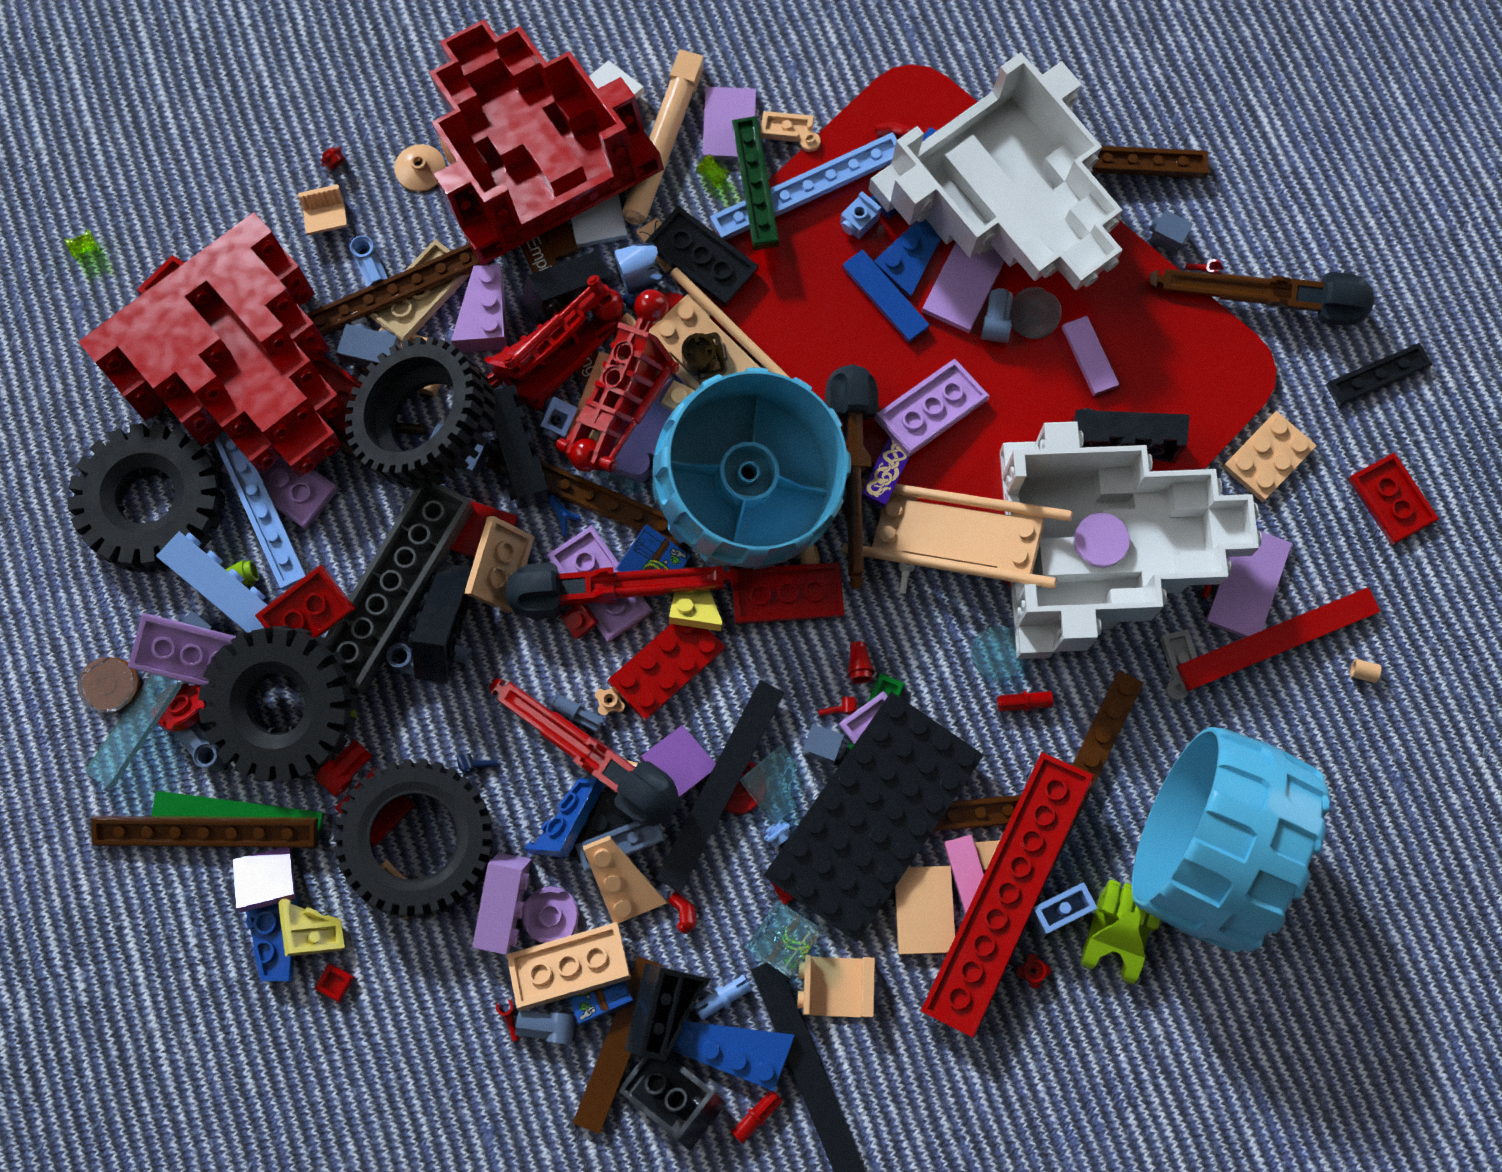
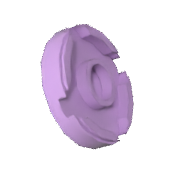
(1101, 540)
(550, 914)

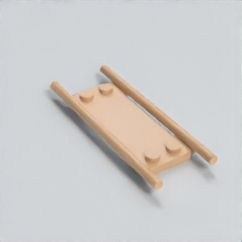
(692, 317)
(961, 537)

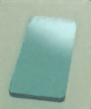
(132, 729)

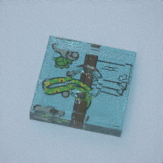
(783, 939)

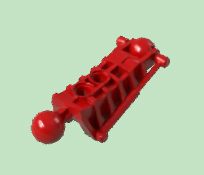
(559, 346)
(625, 390)

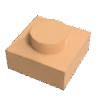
(676, 393)

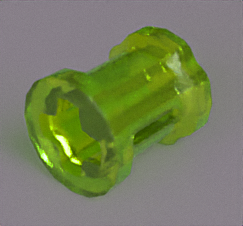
(712, 171)
(82, 244)

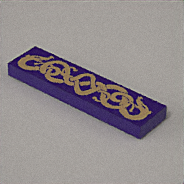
(885, 474)

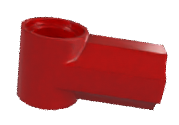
(339, 773)

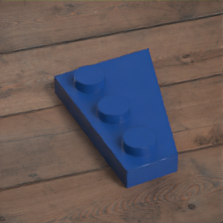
(269, 945)

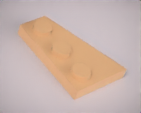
(620, 882)

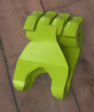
(1118, 928)

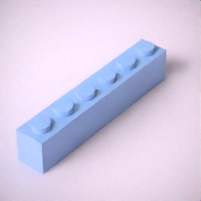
(212, 581)

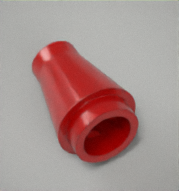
(860, 666)

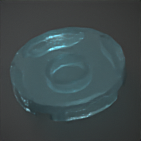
(1035, 313)
(995, 653)

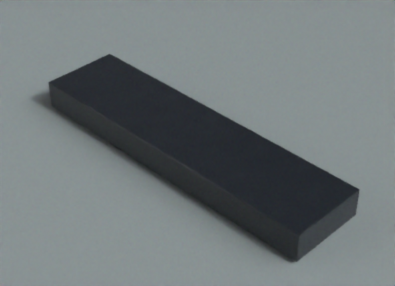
(1379, 374)

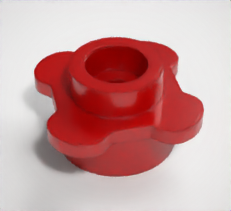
(332, 158)
(1041, 971)

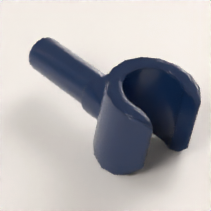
(466, 763)

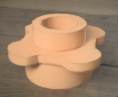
(605, 707)

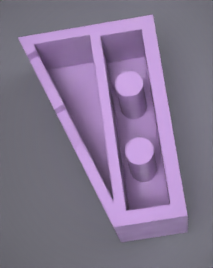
(483, 312)
(502, 903)

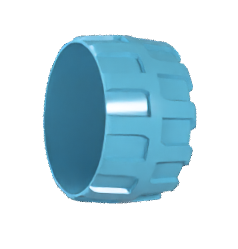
(760, 425)
(1230, 839)

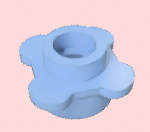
(778, 833)

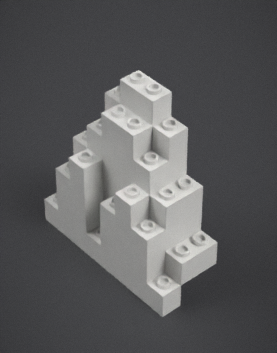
(1011, 178)
(1174, 526)

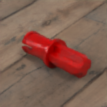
(1025, 701)
(756, 1116)

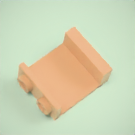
(837, 987)

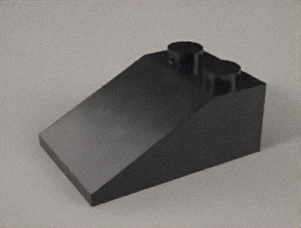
(672, 1098)

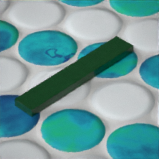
(755, 183)

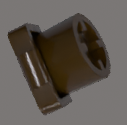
(700, 355)

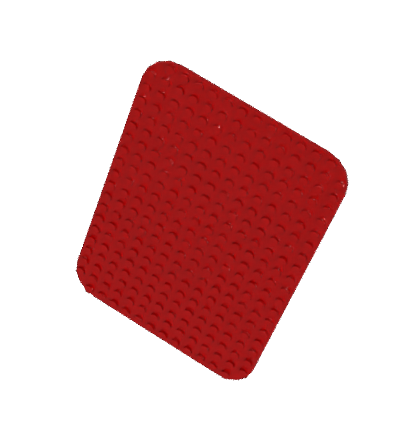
(812, 318)

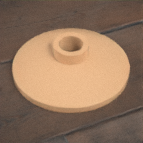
(420, 177)

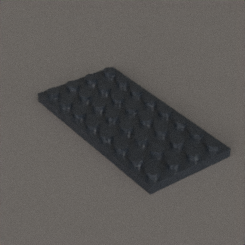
(873, 816)

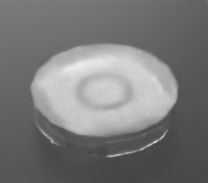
(106, 685)

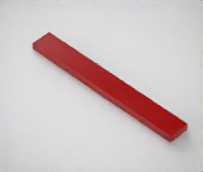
(1277, 639)

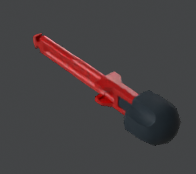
(540, 590)
(643, 791)

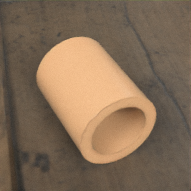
(1365, 671)

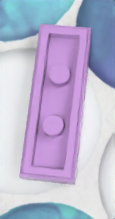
(1090, 356)

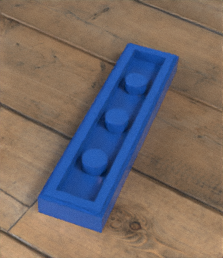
(885, 296)

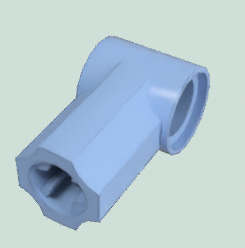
(368, 263)

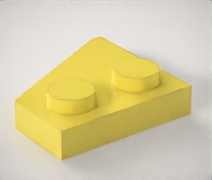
(695, 610)
(308, 931)

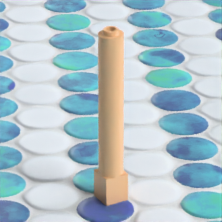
(683, 83)

